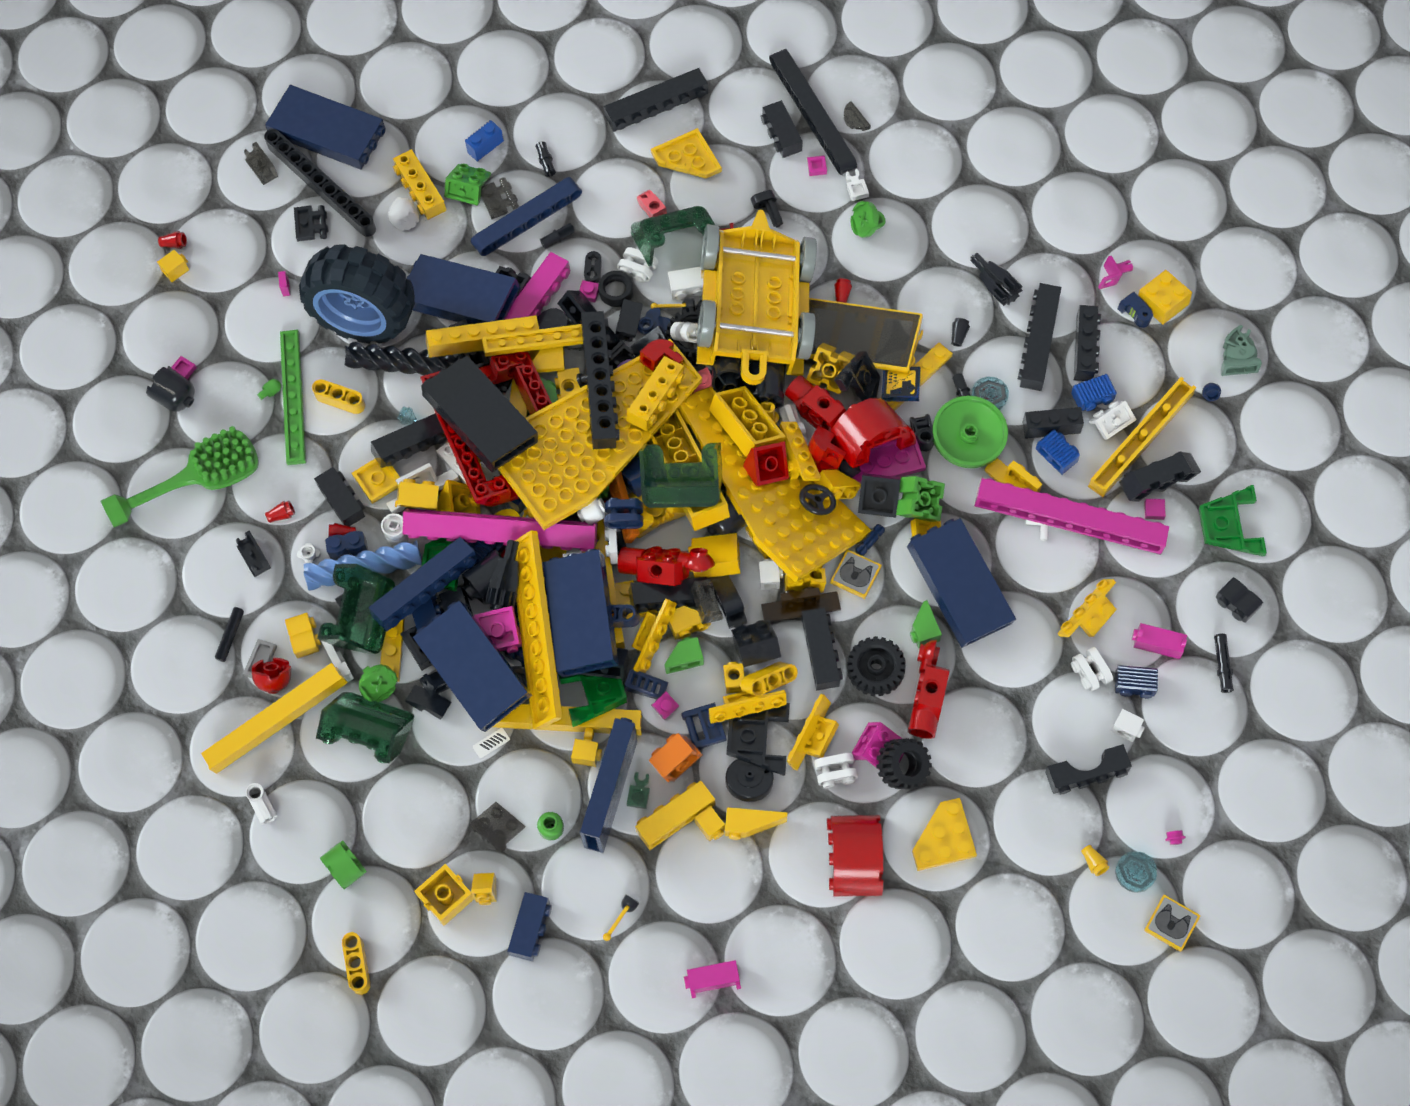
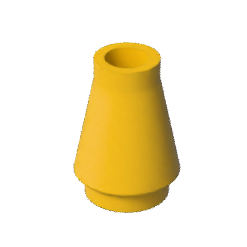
(1095, 861)

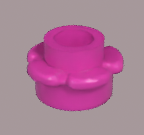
(1175, 837)

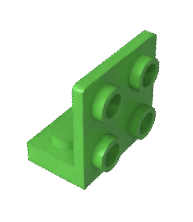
(465, 183)

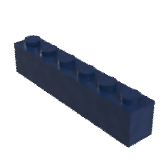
(423, 584)

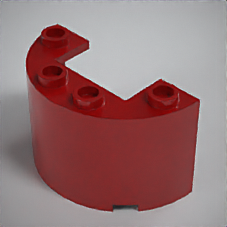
(868, 426)
(856, 855)

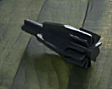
(997, 280)
(505, 579)

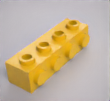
(419, 184)
(655, 393)
(674, 815)

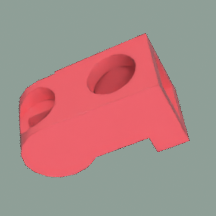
(651, 204)

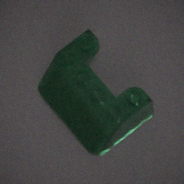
(650, 231)
(680, 483)
(355, 625)
(365, 723)

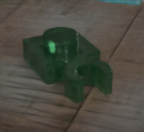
(639, 794)

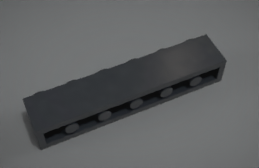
(656, 99)
(1040, 336)

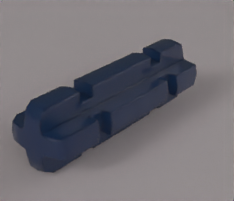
(870, 540)

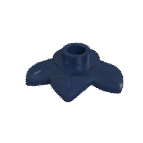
(653, 320)

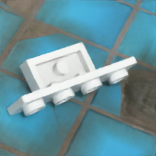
(422, 474)

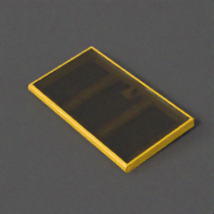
(883, 333)

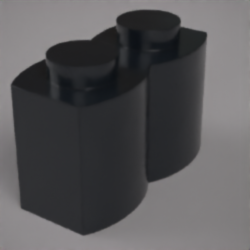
(1239, 600)

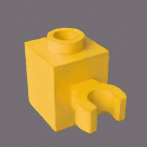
(586, 751)

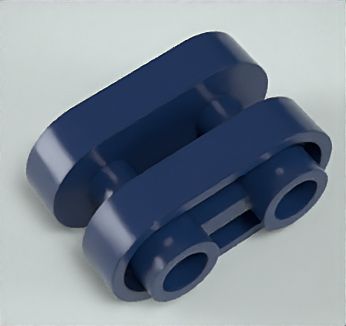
(624, 513)

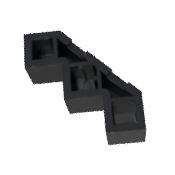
(1159, 476)

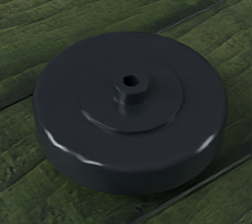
(748, 781)

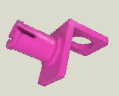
(1114, 271)

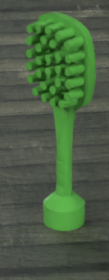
(212, 464)

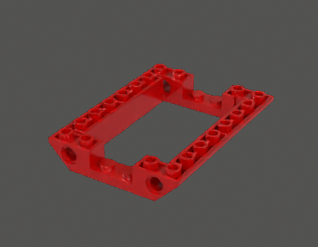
(501, 369)

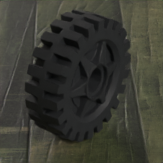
(876, 680)

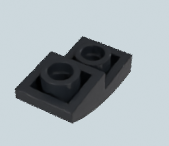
(422, 701)

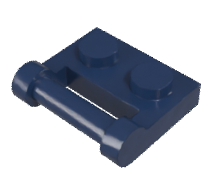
(712, 732)

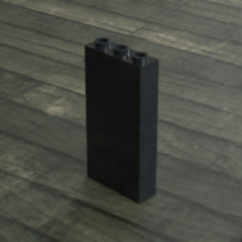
(479, 413)

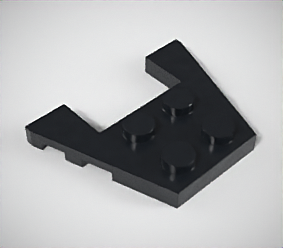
(862, 376)
(749, 736)

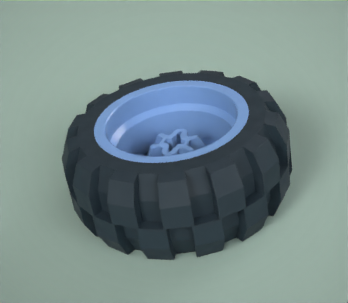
(357, 294)

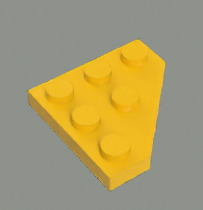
(687, 155)
(944, 838)

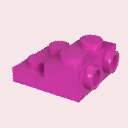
(501, 628)

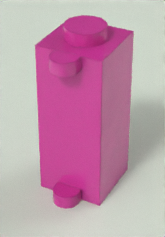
(1159, 640)
(712, 977)

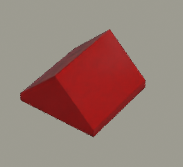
(767, 463)

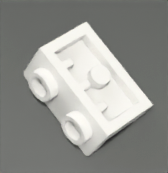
(1113, 419)

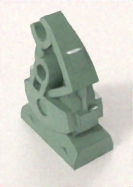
(1239, 354)

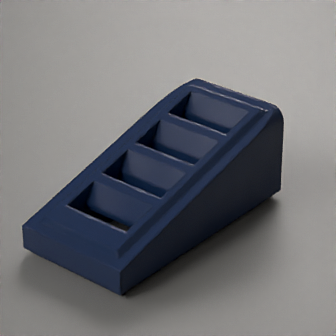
(647, 678)

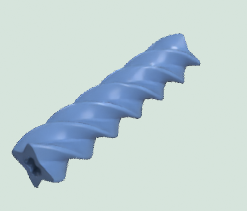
(383, 560)

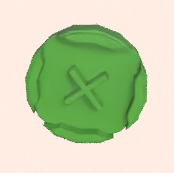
(866, 219)
(377, 683)

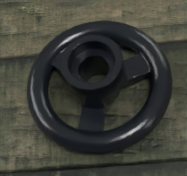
(815, 502)

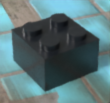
(879, 495)
(756, 643)

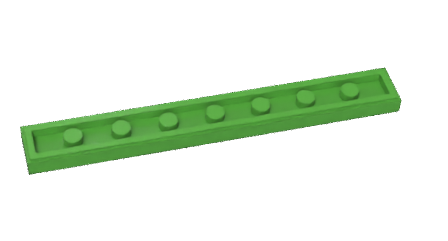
(292, 397)

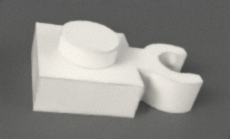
(856, 188)

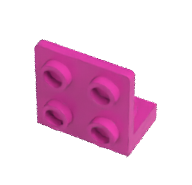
(872, 740)

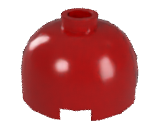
(272, 675)

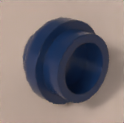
(1211, 391)

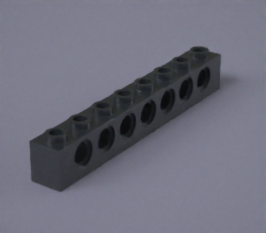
(601, 437)

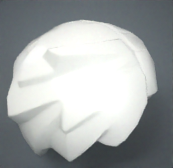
(403, 214)

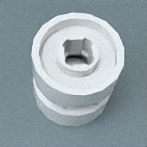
(393, 529)

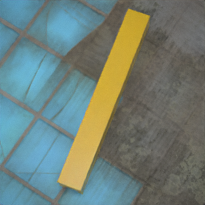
(1141, 437)
(273, 718)
(521, 719)

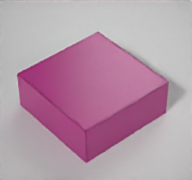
(817, 165)
(284, 283)
(184, 367)
(1155, 509)

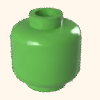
(544, 826)

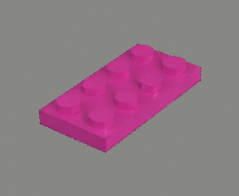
(891, 461)

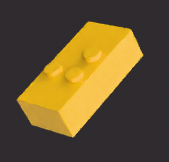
(744, 419)

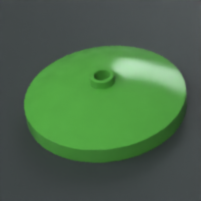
(973, 417)

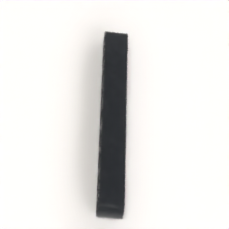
(813, 111)
(290, 154)

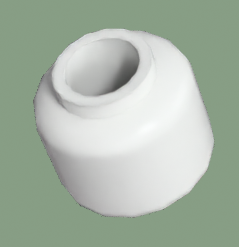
(593, 512)

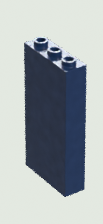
(326, 126)
(461, 291)
(960, 582)
(580, 613)
(472, 666)
(609, 785)

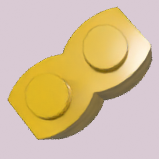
(302, 635)

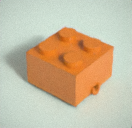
(675, 757)

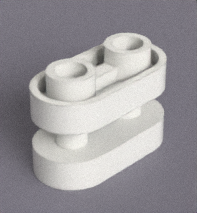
(636, 266)
(684, 331)
(1089, 679)
(829, 779)

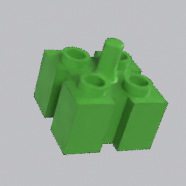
(920, 499)

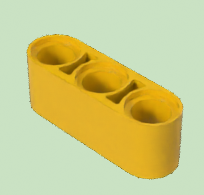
(344, 402)
(779, 673)
(352, 954)

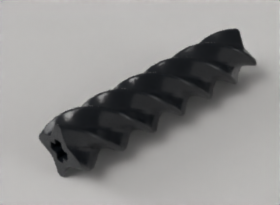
(393, 360)

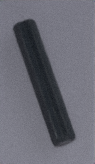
(229, 634)

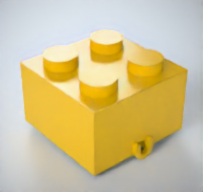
(1165, 296)
(417, 495)
(444, 894)

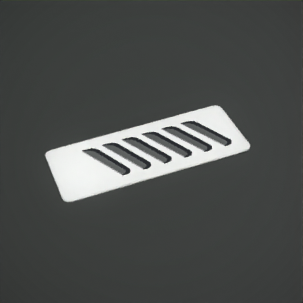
(491, 743)

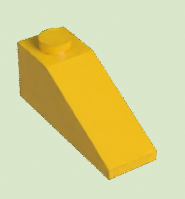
(747, 822)

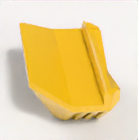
(656, 516)

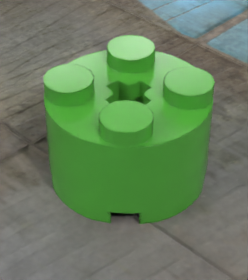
(343, 864)

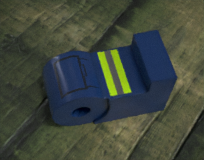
(1136, 309)

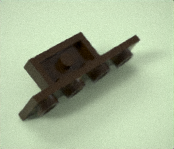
(794, 602)

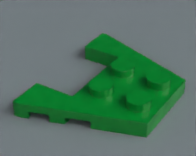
(1222, 523)
(601, 696)

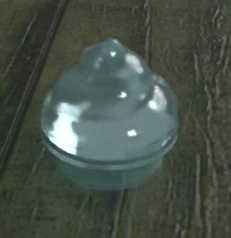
(406, 416)

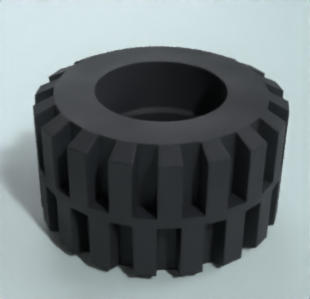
(918, 763)

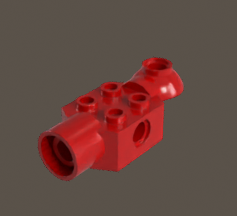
(814, 403)
(663, 565)
(931, 693)

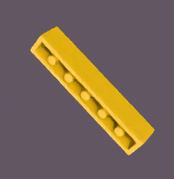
(469, 337)

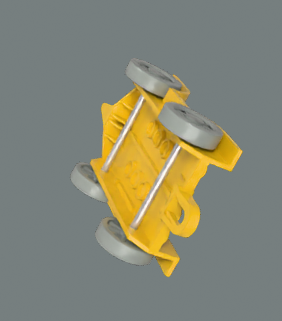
(756, 298)

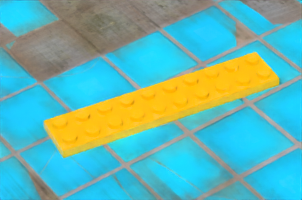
(536, 634)

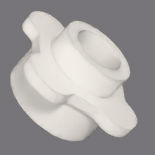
(308, 548)

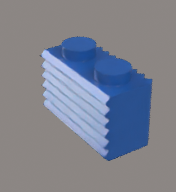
(484, 140)
(1094, 392)
(1058, 451)

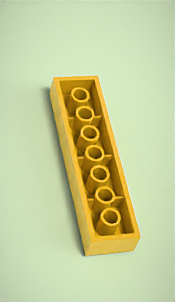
(680, 448)

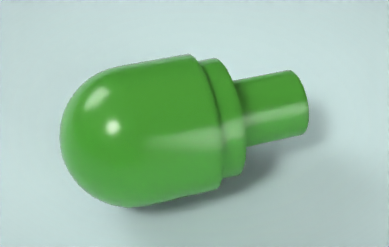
(270, 389)

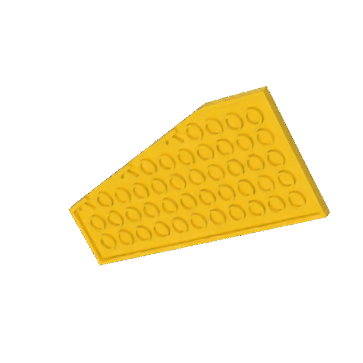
(563, 468)
(773, 511)

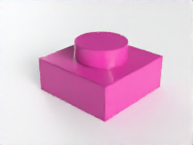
(590, 290)
(665, 705)

